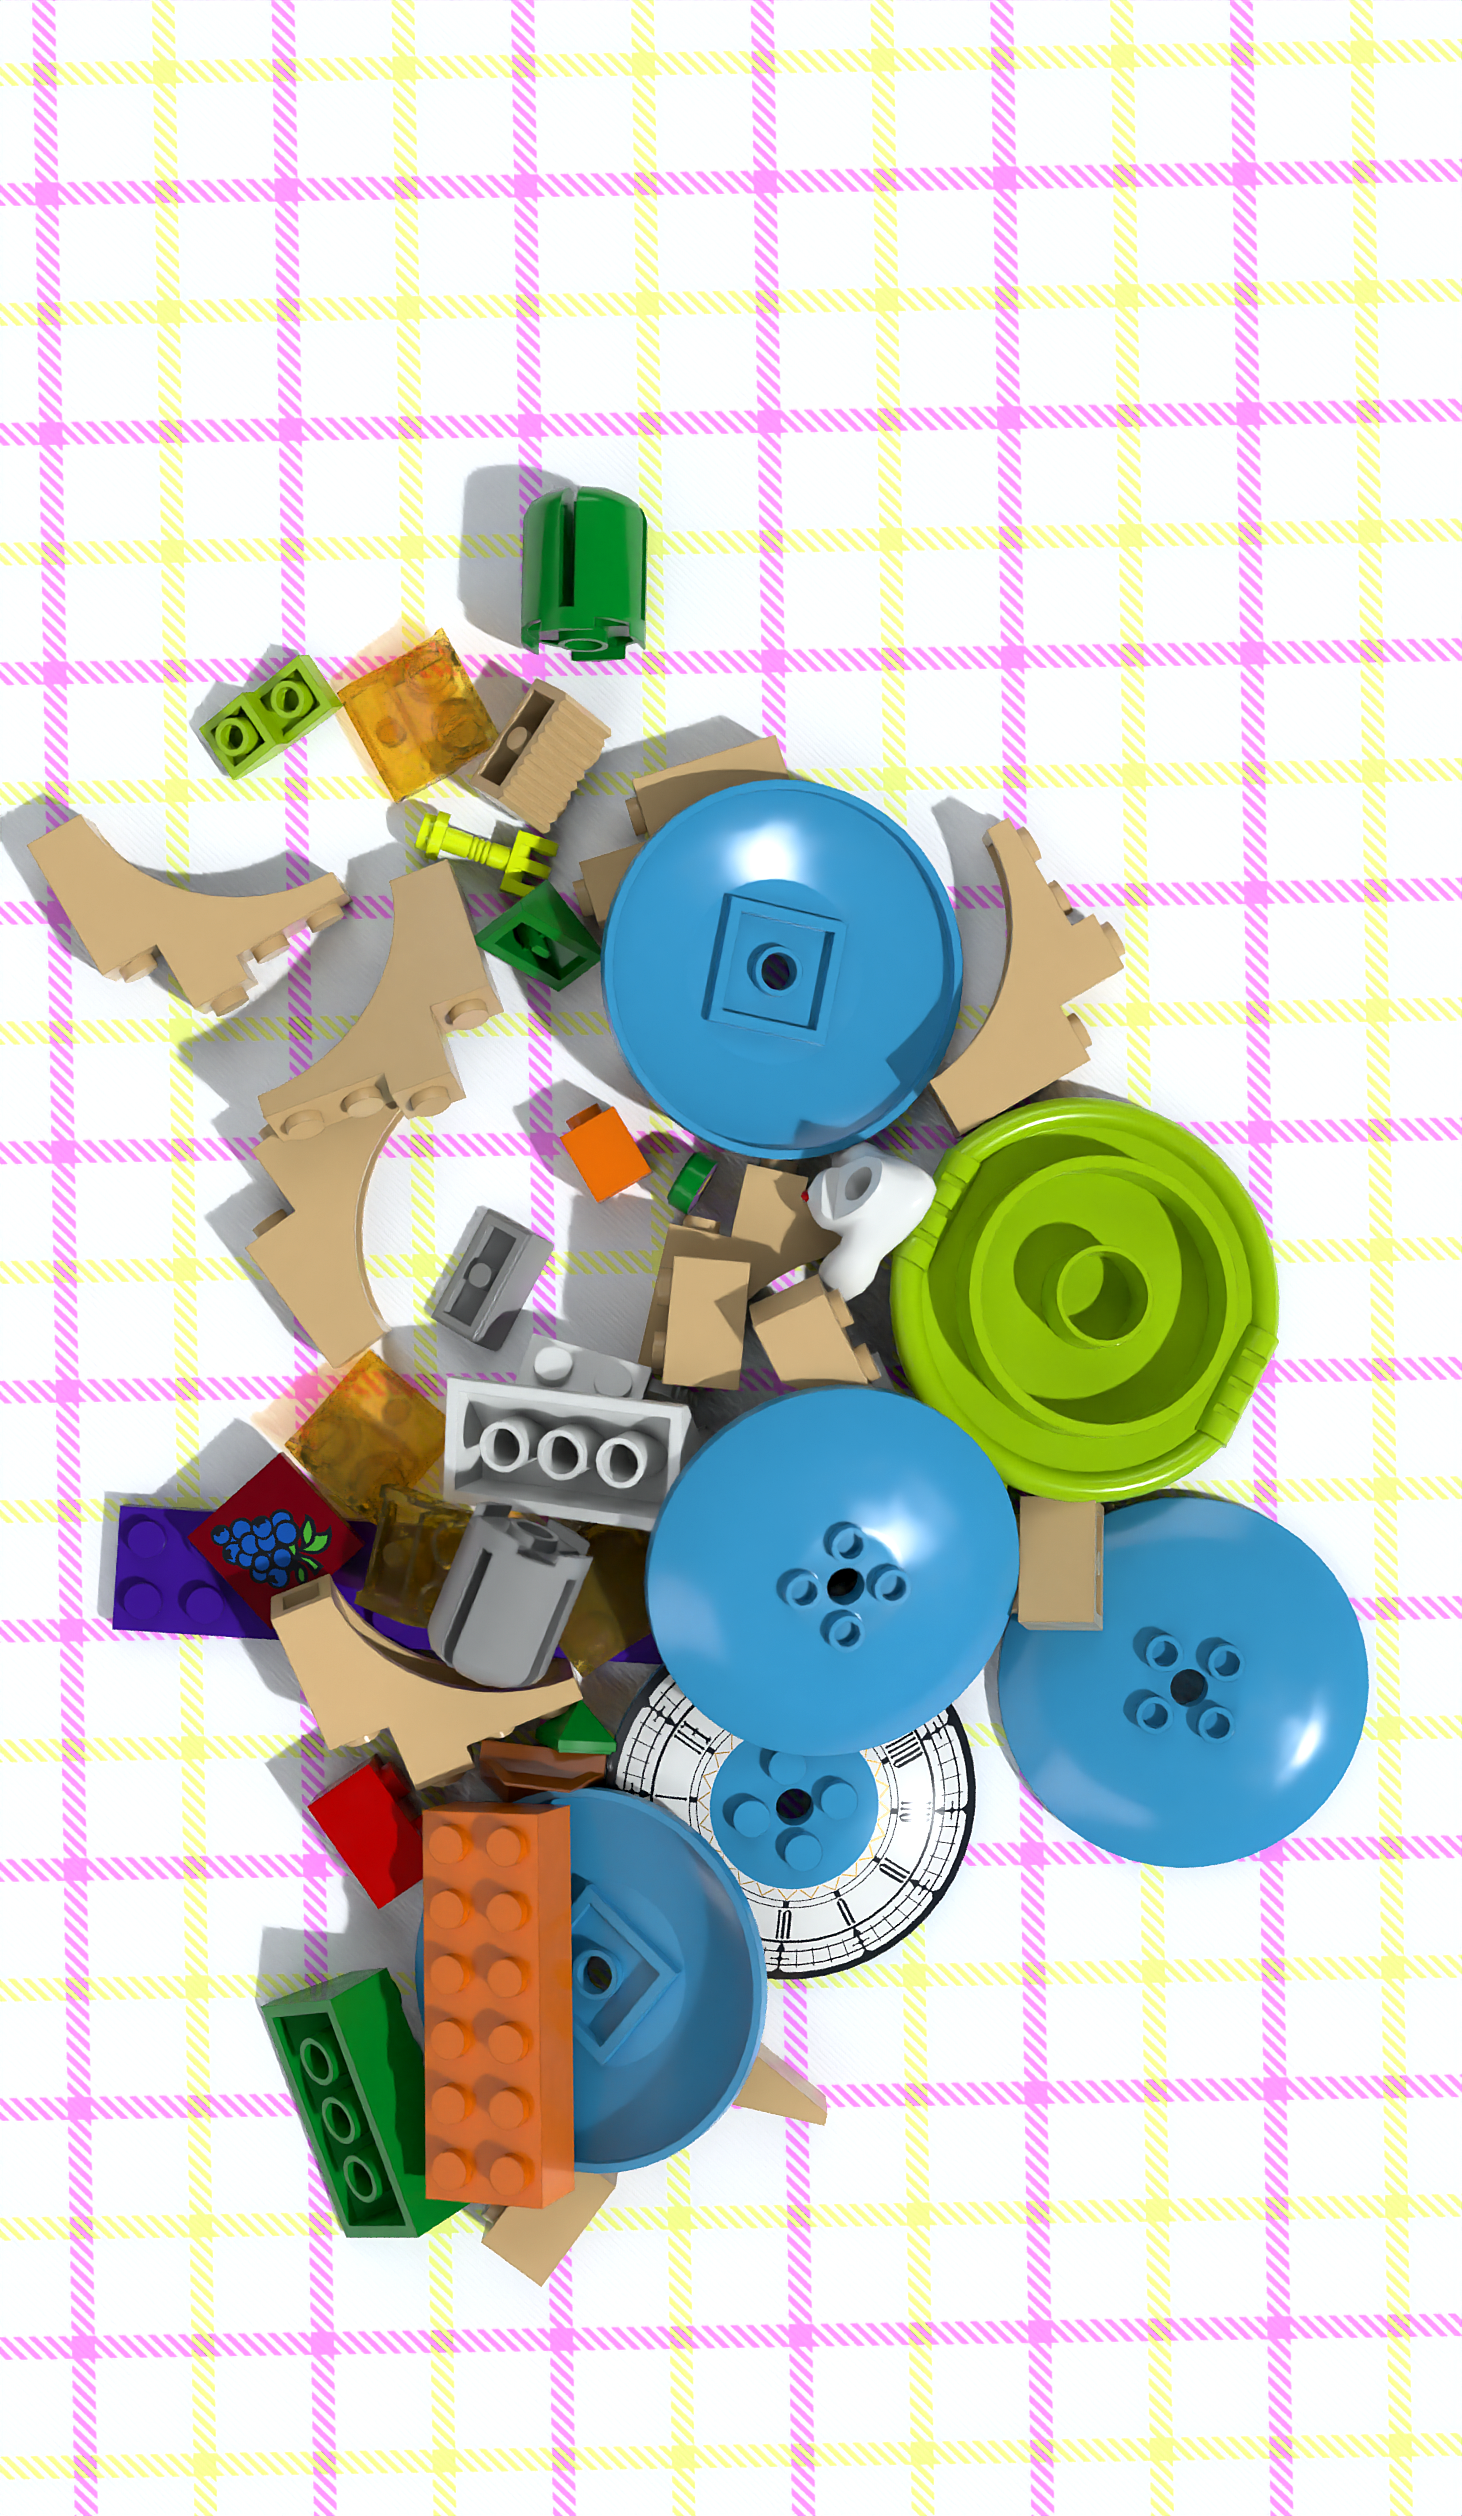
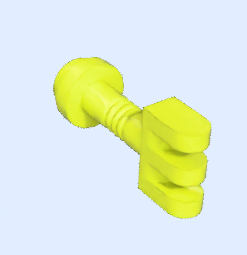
(515, 862)

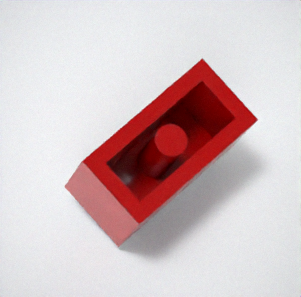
(374, 1827)

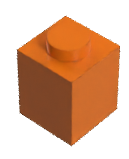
(604, 1152)

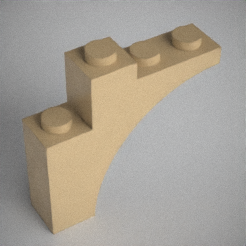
(662, 797)
(205, 938)
(1046, 964)
(399, 1044)
(769, 1231)
(318, 1249)
(370, 1683)

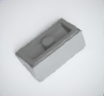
(492, 1281)

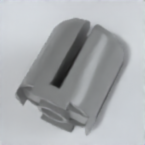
(507, 1597)

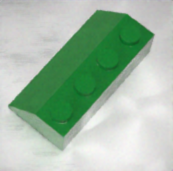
(361, 2100)

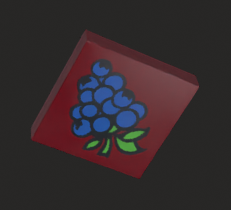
(275, 1536)

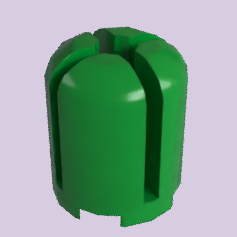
(584, 573)

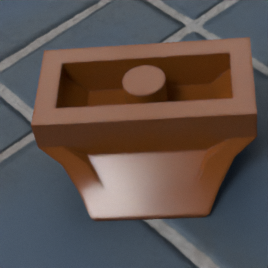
(525, 1770)

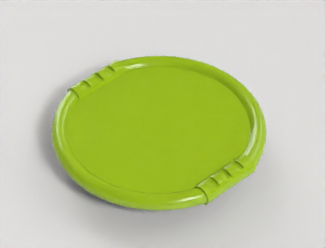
(1087, 1298)

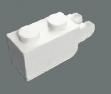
(575, 1368)

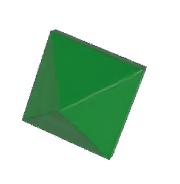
(576, 1732)

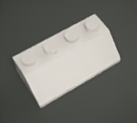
(563, 1451)

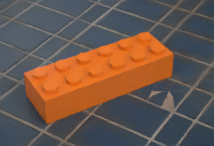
(498, 2003)

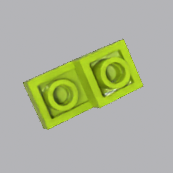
(270, 718)

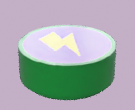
(692, 1182)

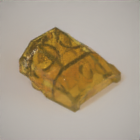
(419, 717)
(370, 1435)
(411, 1554)
(611, 1601)

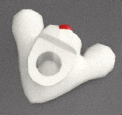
(873, 1207)

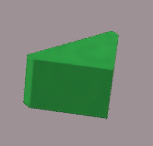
(542, 938)

